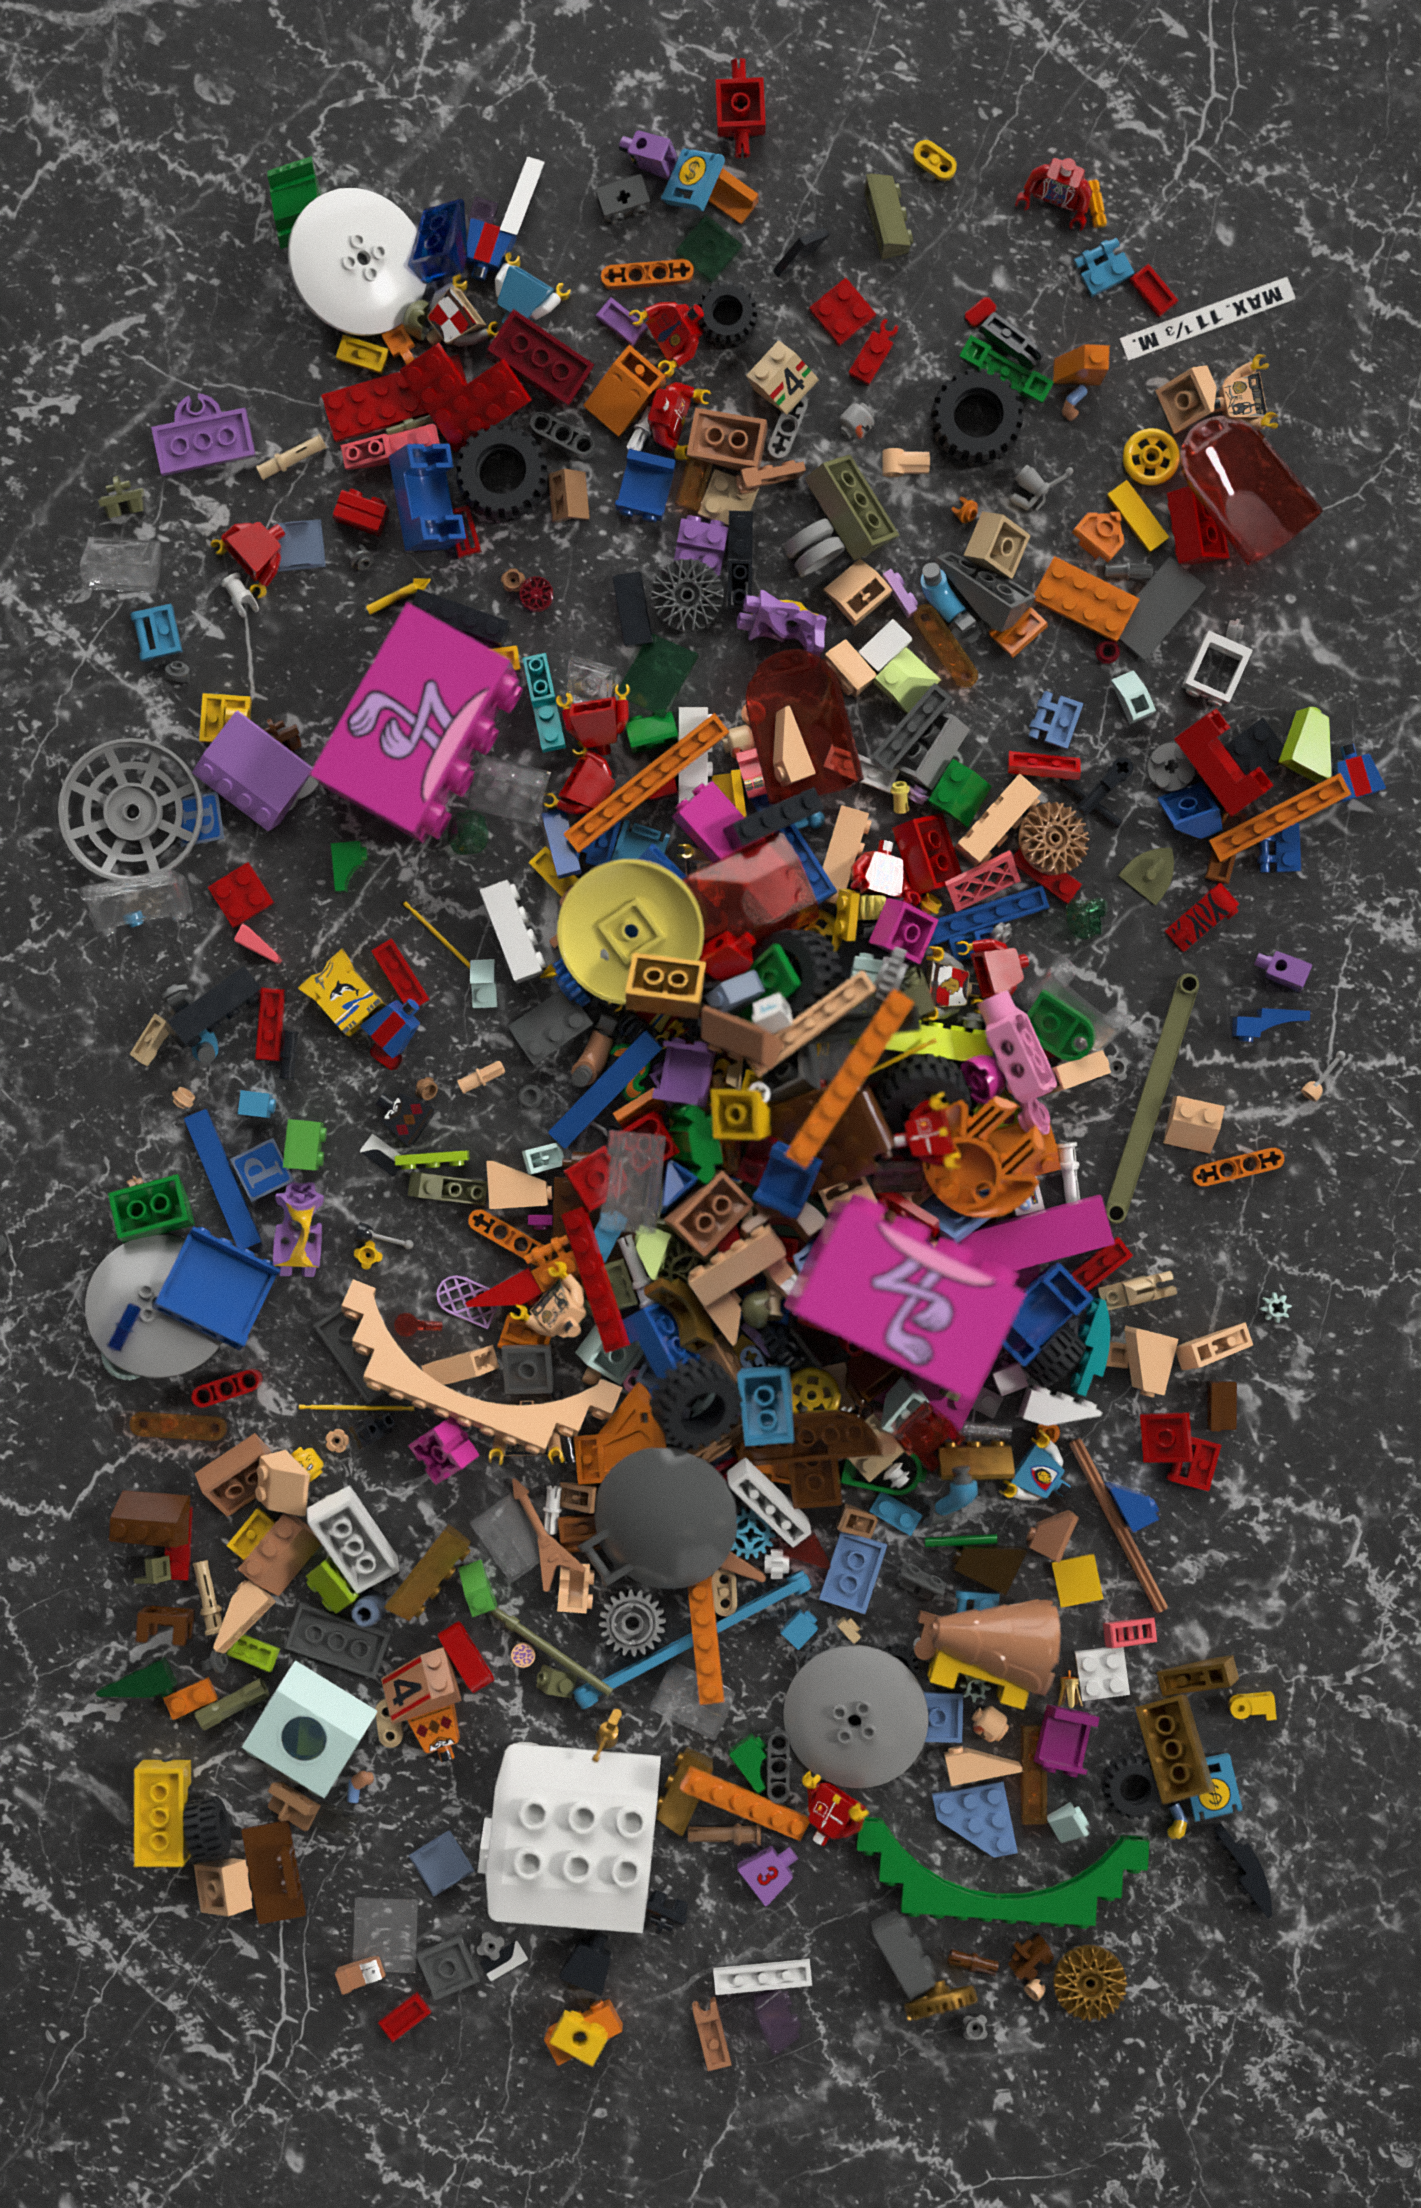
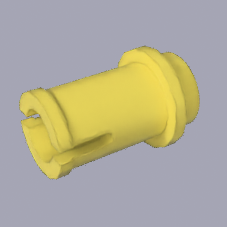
(900, 797)

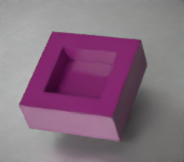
(540, 1221)

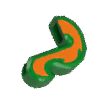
(632, 1089)

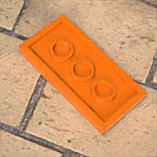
(1085, 599)

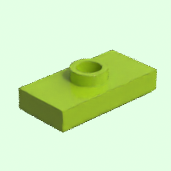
(254, 1652)

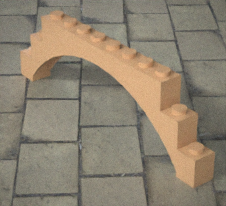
(517, 1424)

